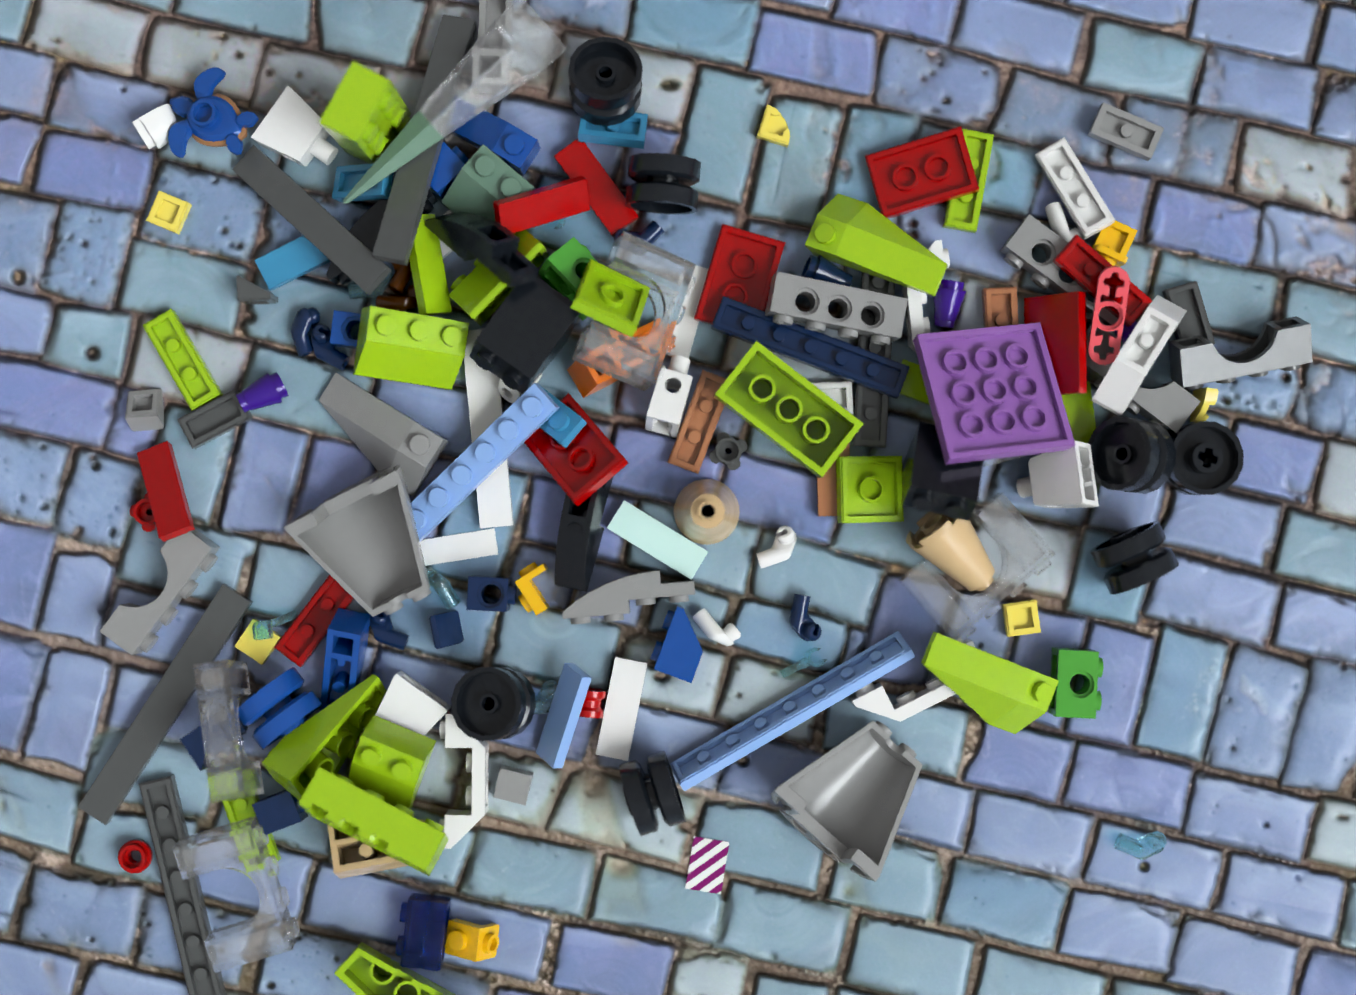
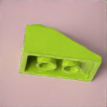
(391, 761)

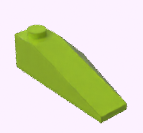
(867, 241)
(993, 687)
(324, 738)

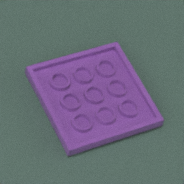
(993, 392)

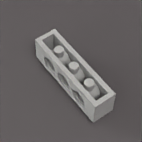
(1018, 254)
(887, 309)

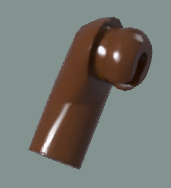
(400, 277)
(399, 303)

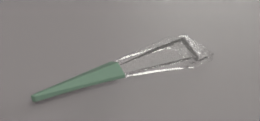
(501, 61)

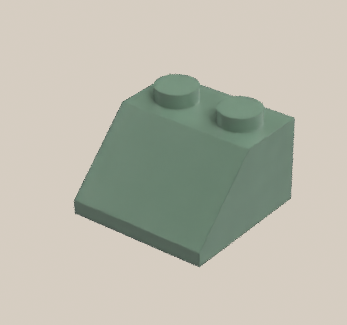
(482, 182)

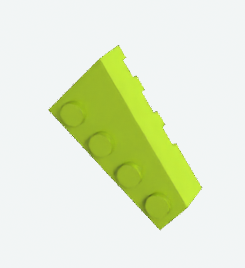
(374, 973)

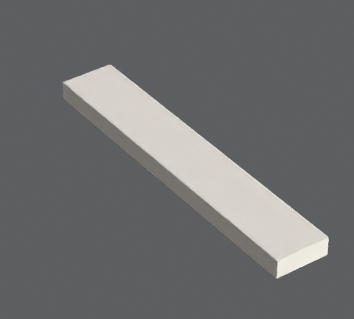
(484, 408)

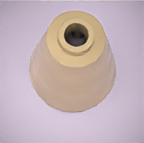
(691, 521)
(953, 549)

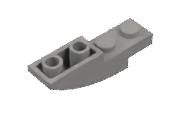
(614, 597)

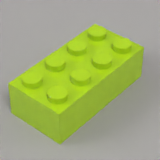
(365, 113)
(788, 409)

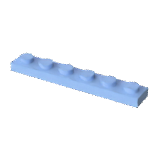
(482, 458)

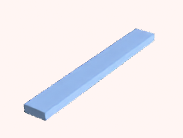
(791, 710)

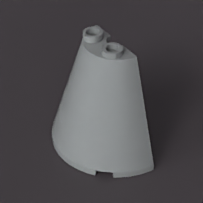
(368, 542)
(853, 798)

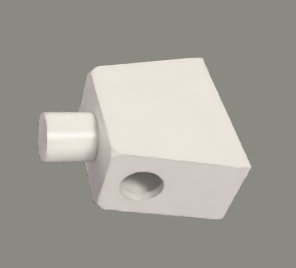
(294, 131)
(667, 407)
(1061, 479)
(411, 705)

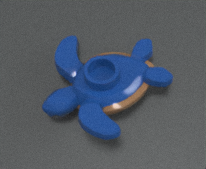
(210, 119)

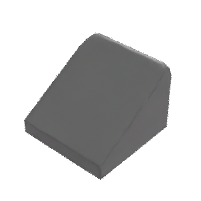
(252, 294)

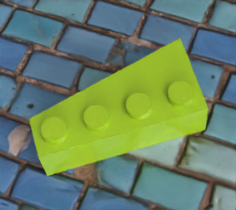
(373, 821)

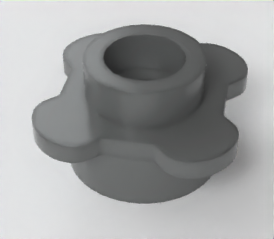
(724, 442)

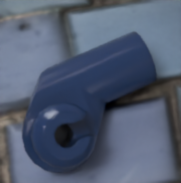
(300, 329)
(801, 621)

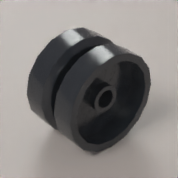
(605, 81)
(663, 183)
(1132, 455)
(1220, 460)
(1134, 557)
(493, 703)
(648, 794)

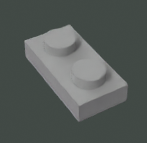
(1125, 131)

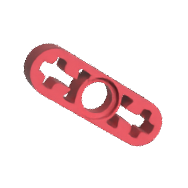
(1096, 339)

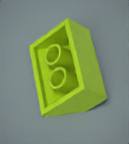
(482, 291)
(410, 347)

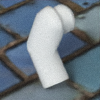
(1058, 222)
(781, 548)
(714, 631)

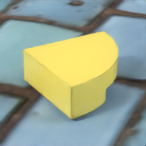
(774, 127)
(1208, 397)

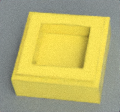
(169, 212)
(1021, 618)
(256, 649)

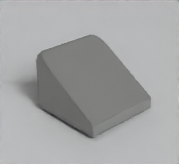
(145, 410)
(513, 784)

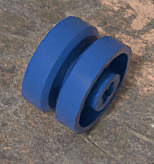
(278, 708)

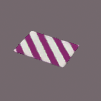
(707, 865)

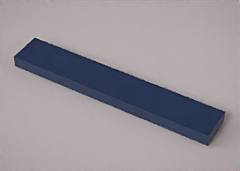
(811, 348)

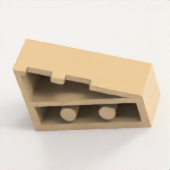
(356, 858)

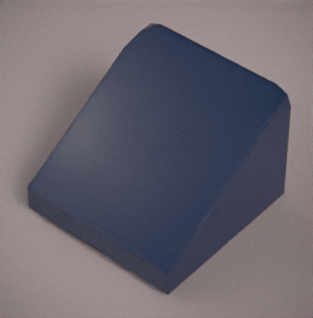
(446, 629)

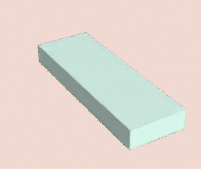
(657, 539)

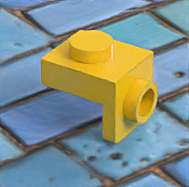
(1114, 243)
(531, 596)
(471, 940)

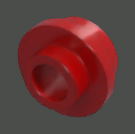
(128, 863)

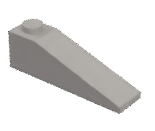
(383, 432)

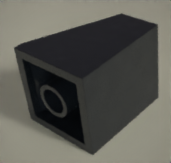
(525, 334)
(933, 484)

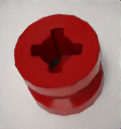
(592, 703)

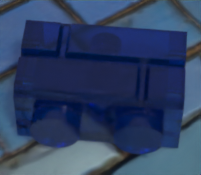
(424, 931)

